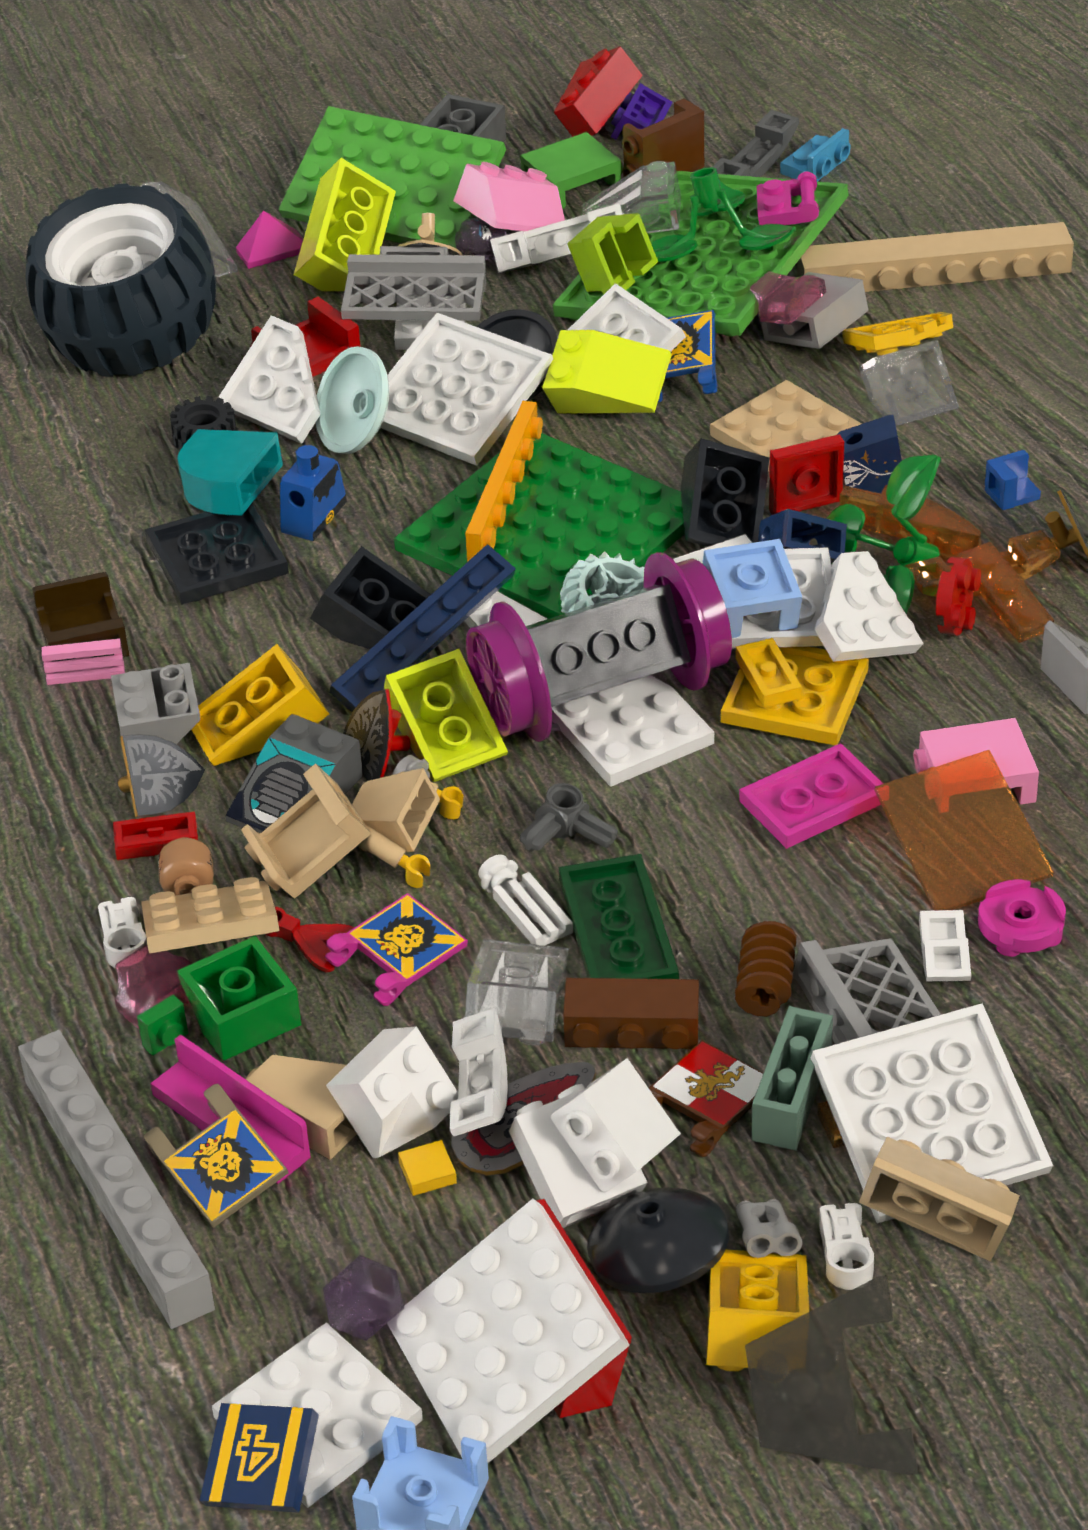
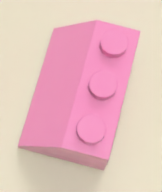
(509, 197)

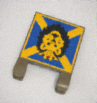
(222, 1163)

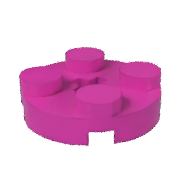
(1019, 935)

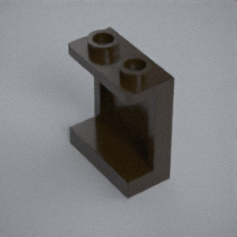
(79, 612)

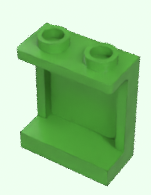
(574, 163)

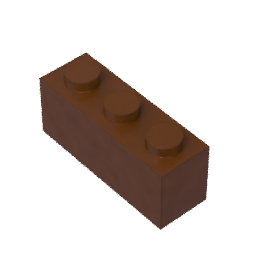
(631, 1013)

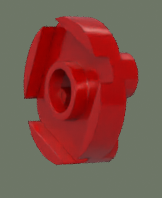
(956, 596)

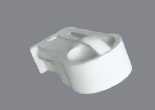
(121, 929)
(844, 1242)

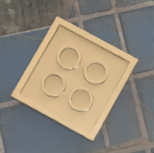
(778, 420)
(209, 915)

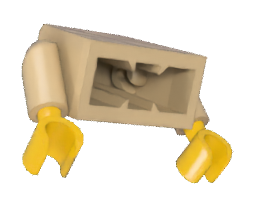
(397, 814)

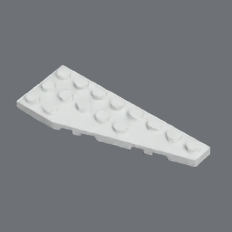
(624, 726)

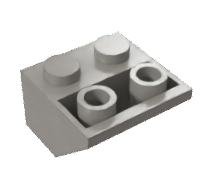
(156, 702)

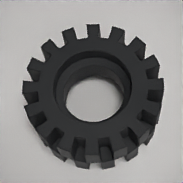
(200, 415)

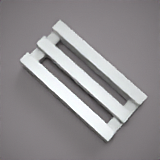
(521, 891)

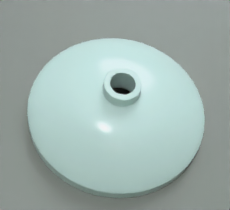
(352, 400)

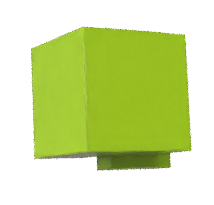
(612, 252)

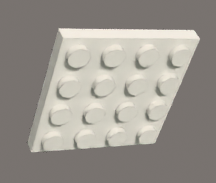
(460, 387)
(938, 1088)
(507, 1332)

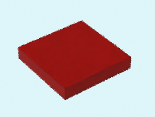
(806, 474)

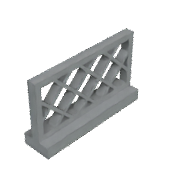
(408, 274)
(829, 988)

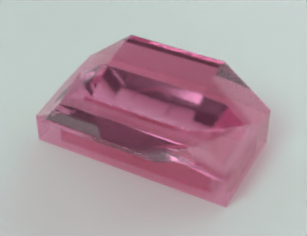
(786, 297)
(147, 980)

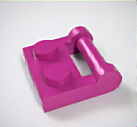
(775, 200)

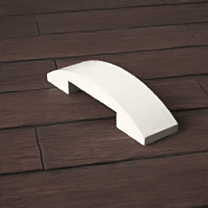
(543, 243)
(482, 1072)

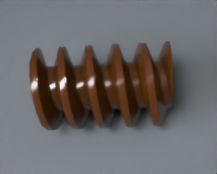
(765, 968)

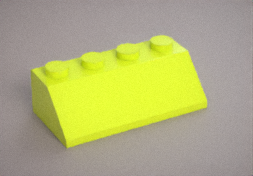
(344, 220)

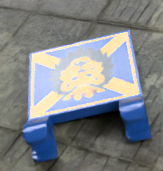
(696, 350)

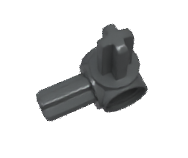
(564, 816)

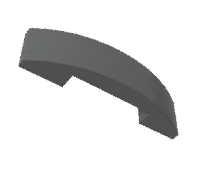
(760, 154)

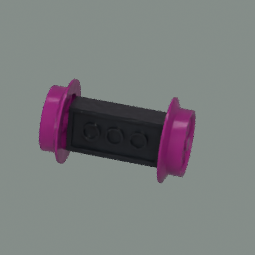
(667, 625)

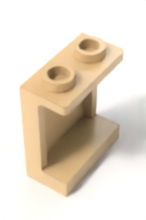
(307, 836)

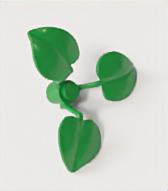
(710, 197)
(907, 491)

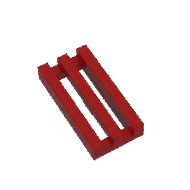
(149, 835)

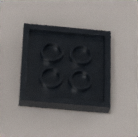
(215, 553)

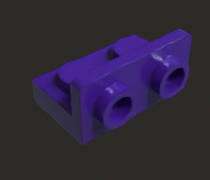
(640, 109)

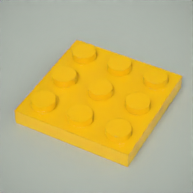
(825, 705)

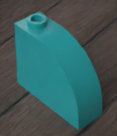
(227, 468)

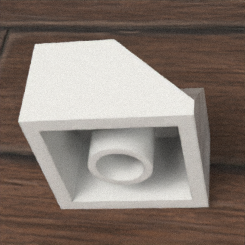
(393, 1090)

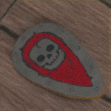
(491, 1147)

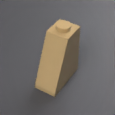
(303, 1090)

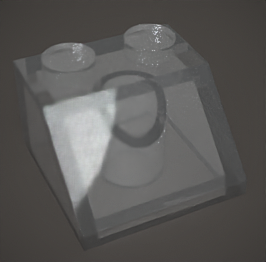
(910, 383)

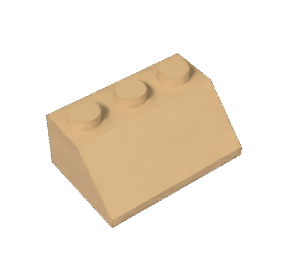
(939, 1198)

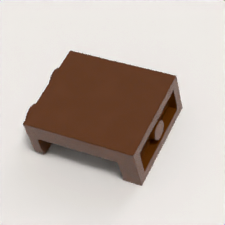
(670, 140)

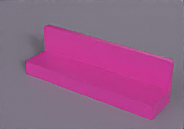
(196, 1071)

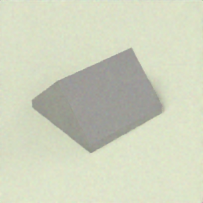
(1066, 663)

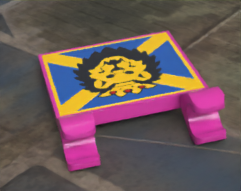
(403, 941)

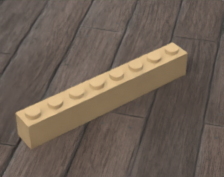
(945, 257)

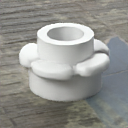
(496, 872)

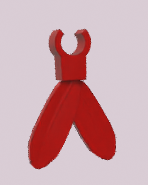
(309, 938)

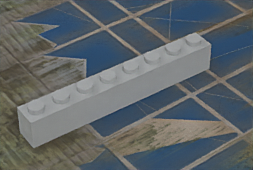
(117, 1180)

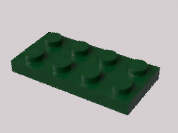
(617, 919)

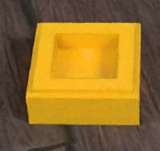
(427, 1167)

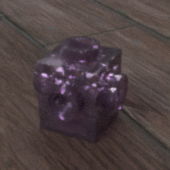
(363, 1298)

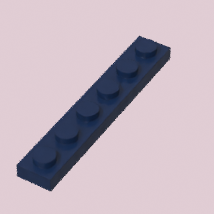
(425, 626)

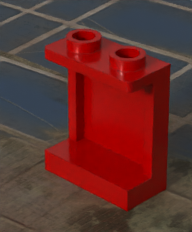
(324, 334)

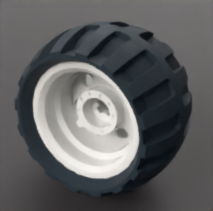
(121, 279)

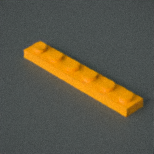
(501, 484)

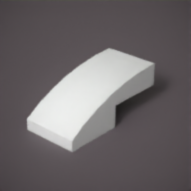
(944, 945)

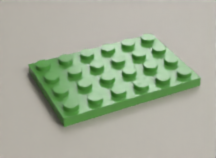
(408, 157)

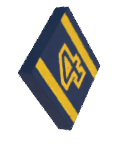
(259, 1457)

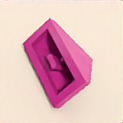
(268, 242)

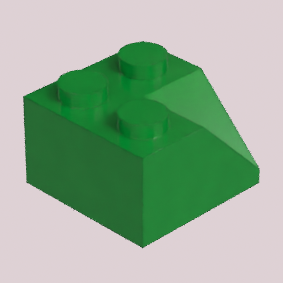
(240, 997)

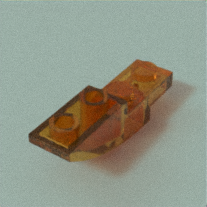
(941, 525)

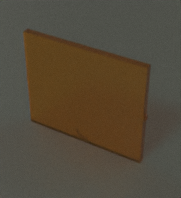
(962, 830)

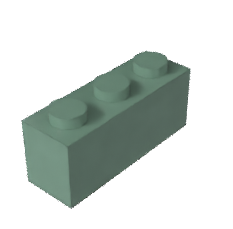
(790, 1079)

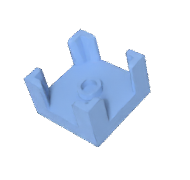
(755, 581)
(421, 1486)

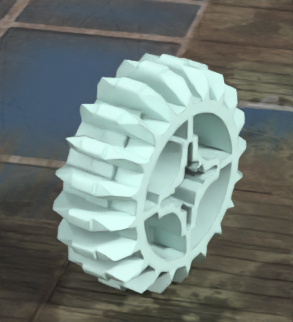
(604, 577)

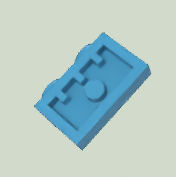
(818, 155)

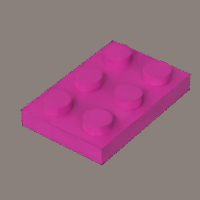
(812, 795)

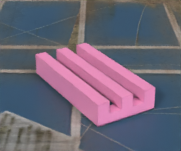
(84, 666)

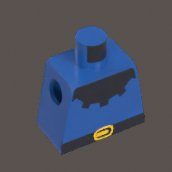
(310, 494)

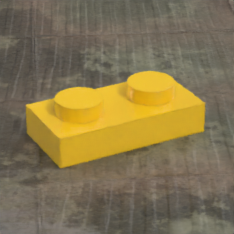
(768, 672)

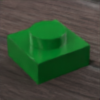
(162, 1024)

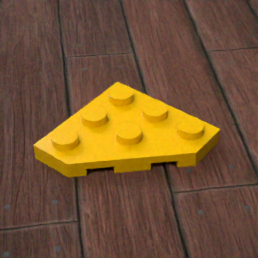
(905, 332)

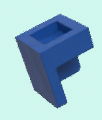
(1008, 480)

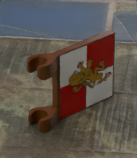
(710, 1090)

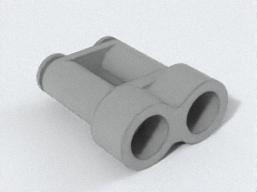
(773, 1236)

